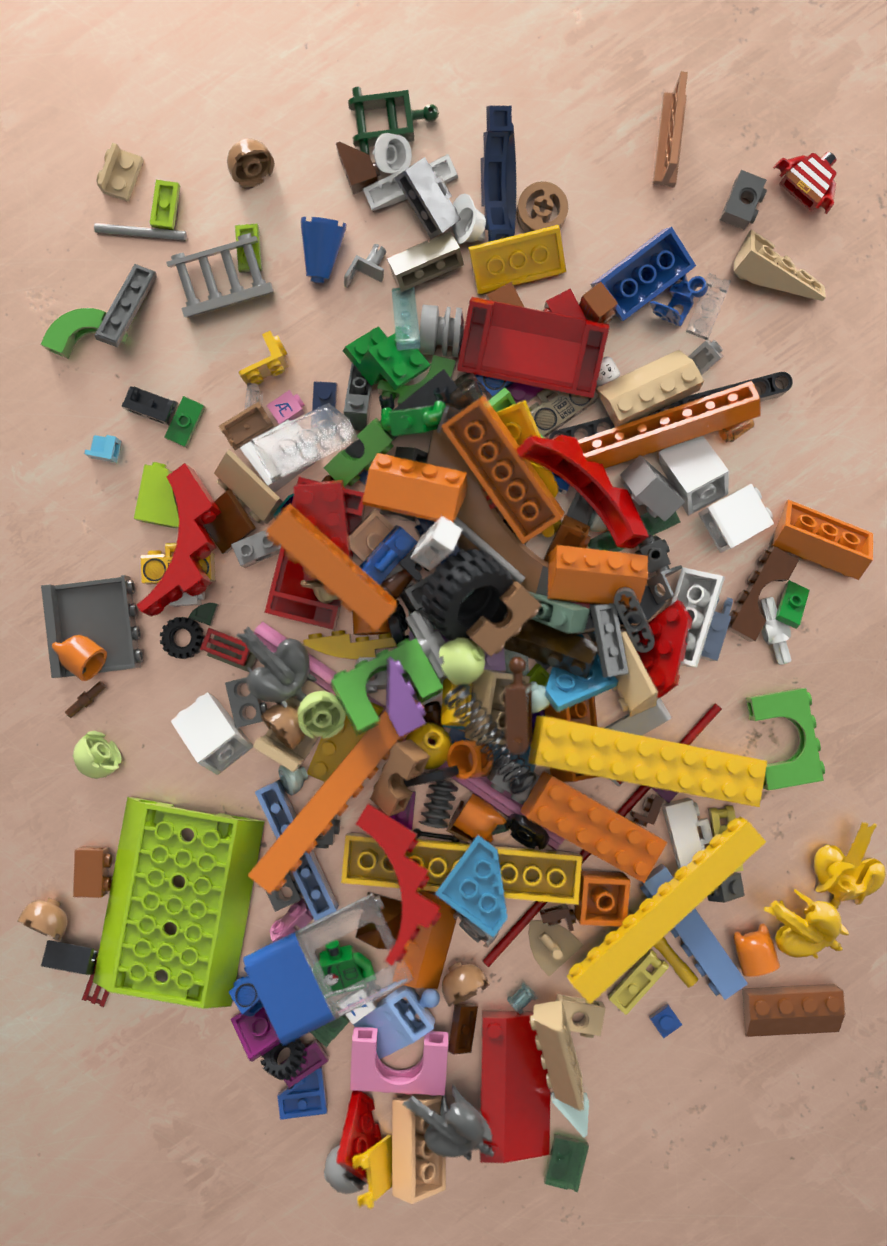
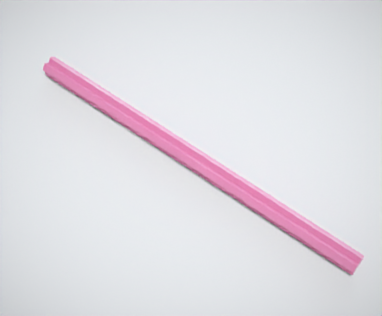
(478, 786)

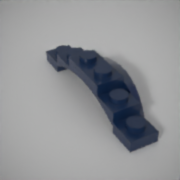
(499, 173)

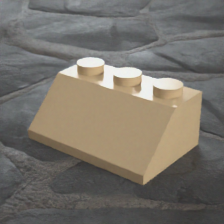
(247, 487)
(636, 687)
(491, 692)

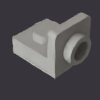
(706, 355)

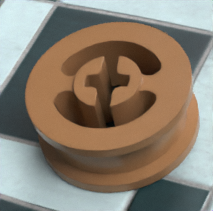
(545, 194)

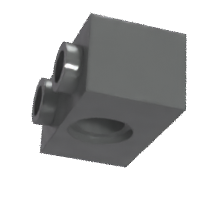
(748, 187)

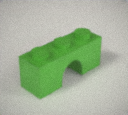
(375, 441)

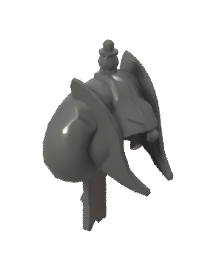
(282, 671)
(455, 1130)

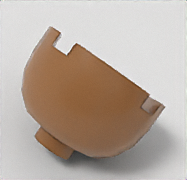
(249, 162)
(284, 724)
(45, 918)
(462, 983)

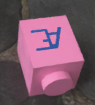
(286, 407)

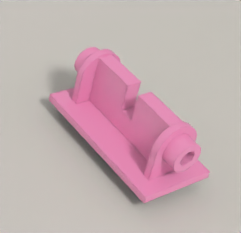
(297, 915)

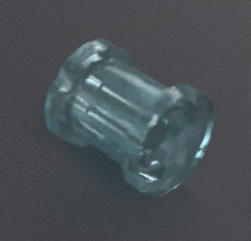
(522, 998)

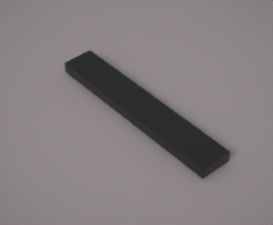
(421, 398)

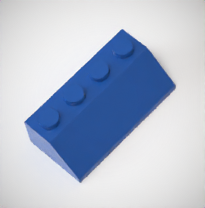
(646, 272)

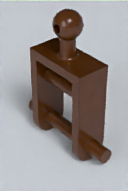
(518, 709)

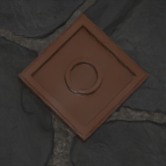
(231, 524)

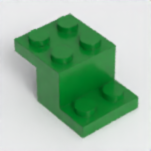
(378, 359)

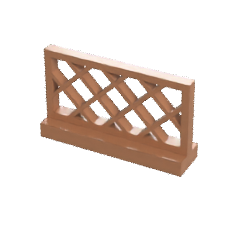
(670, 134)

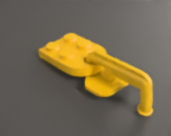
(521, 426)

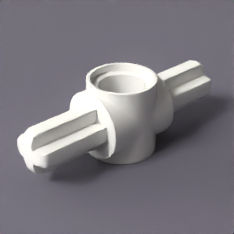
(775, 632)

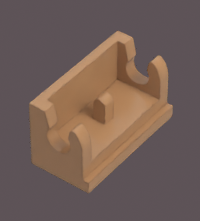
(246, 426)

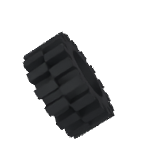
(168, 637)
(290, 1066)

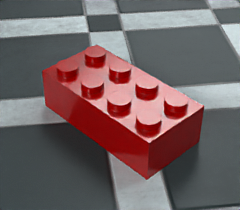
(326, 509)

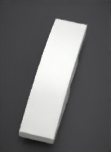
(388, 192)

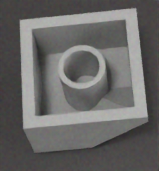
(652, 489)

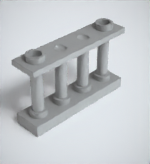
(215, 298)

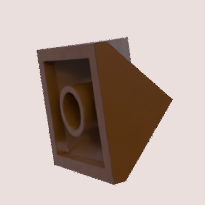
(392, 915)

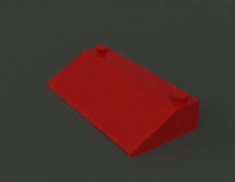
(532, 347)
(295, 601)
(513, 1088)

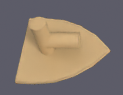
(551, 945)

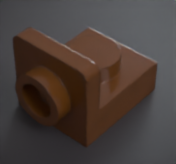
(652, 808)
(554, 915)

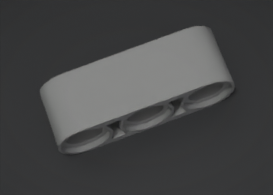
(642, 722)

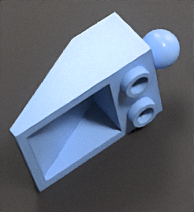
(397, 1019)

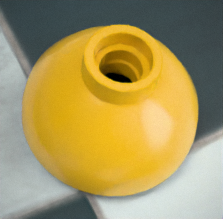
(438, 752)

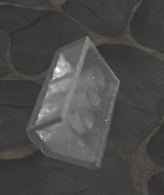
(303, 441)

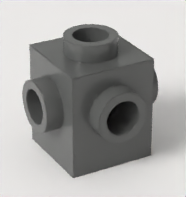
(656, 550)

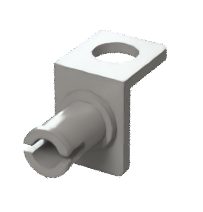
(367, 266)

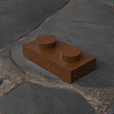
(462, 1028)

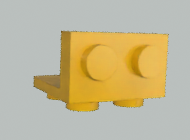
(272, 365)

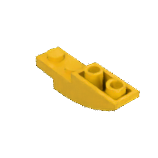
(341, 645)

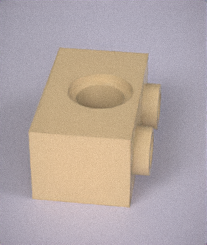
(593, 1015)

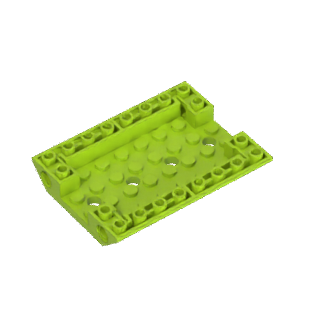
(207, 911)

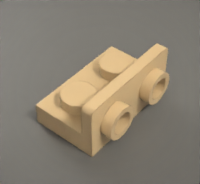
(119, 173)

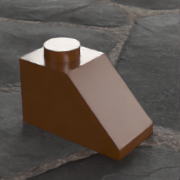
(357, 167)

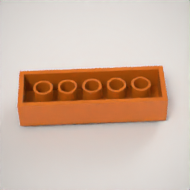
(506, 478)
(331, 567)
(593, 827)

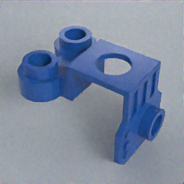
(682, 295)

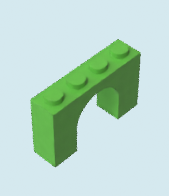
(351, 685)
(805, 764)

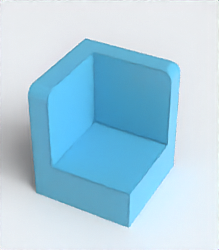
(104, 448)

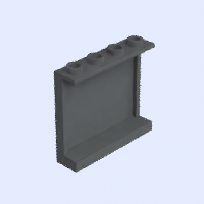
(96, 610)

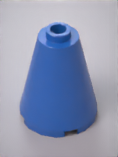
(321, 246)

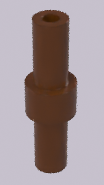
(85, 699)

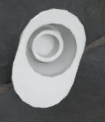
(392, 153)
(472, 221)

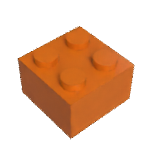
(603, 898)

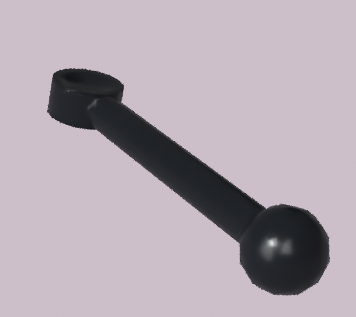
(434, 835)

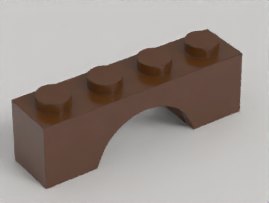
(747, 618)

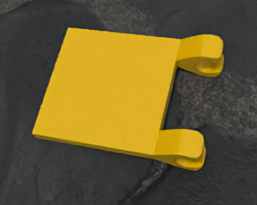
(379, 1171)

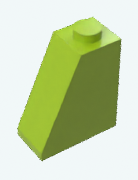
(156, 498)

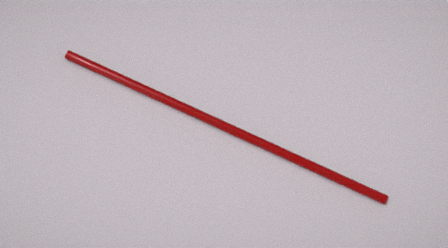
(624, 810)

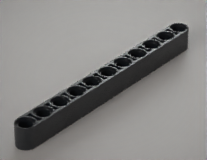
(765, 383)

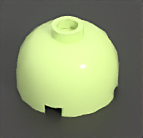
(462, 660)
(321, 715)
(96, 756)

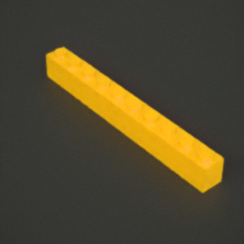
(665, 909)

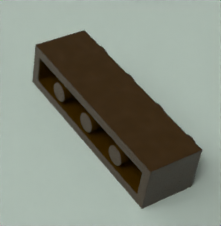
(554, 647)

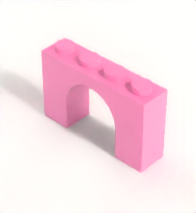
(372, 1075)

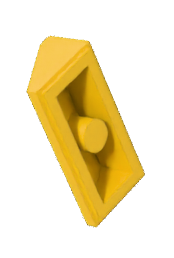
(447, 714)

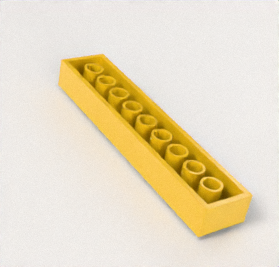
(647, 761)
(524, 871)

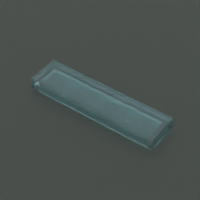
(405, 319)

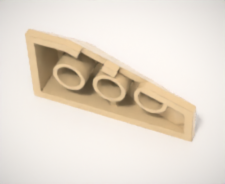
(766, 268)

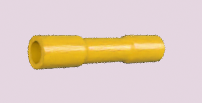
(674, 960)

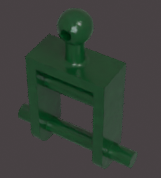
(386, 100)

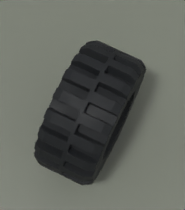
(457, 579)

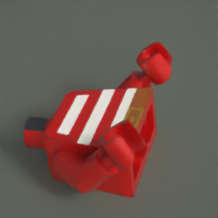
(810, 179)

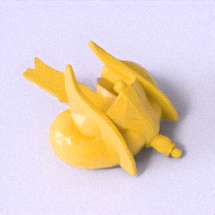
(847, 875)
(808, 935)

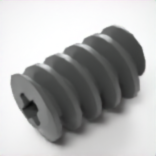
(439, 804)

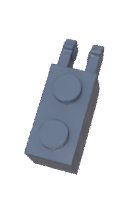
(717, 632)

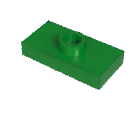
(184, 422)
(792, 604)

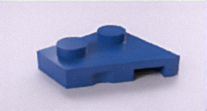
(304, 1097)

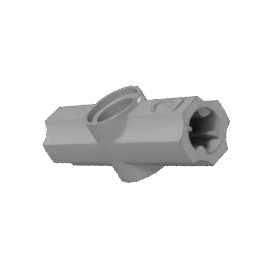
(428, 639)

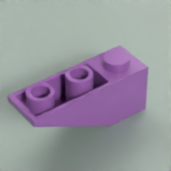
(400, 705)

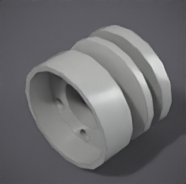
(440, 330)

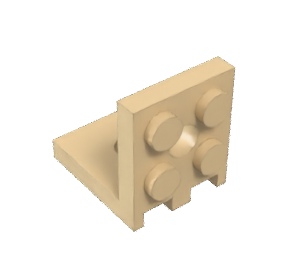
(276, 750)

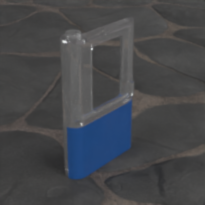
(295, 985)

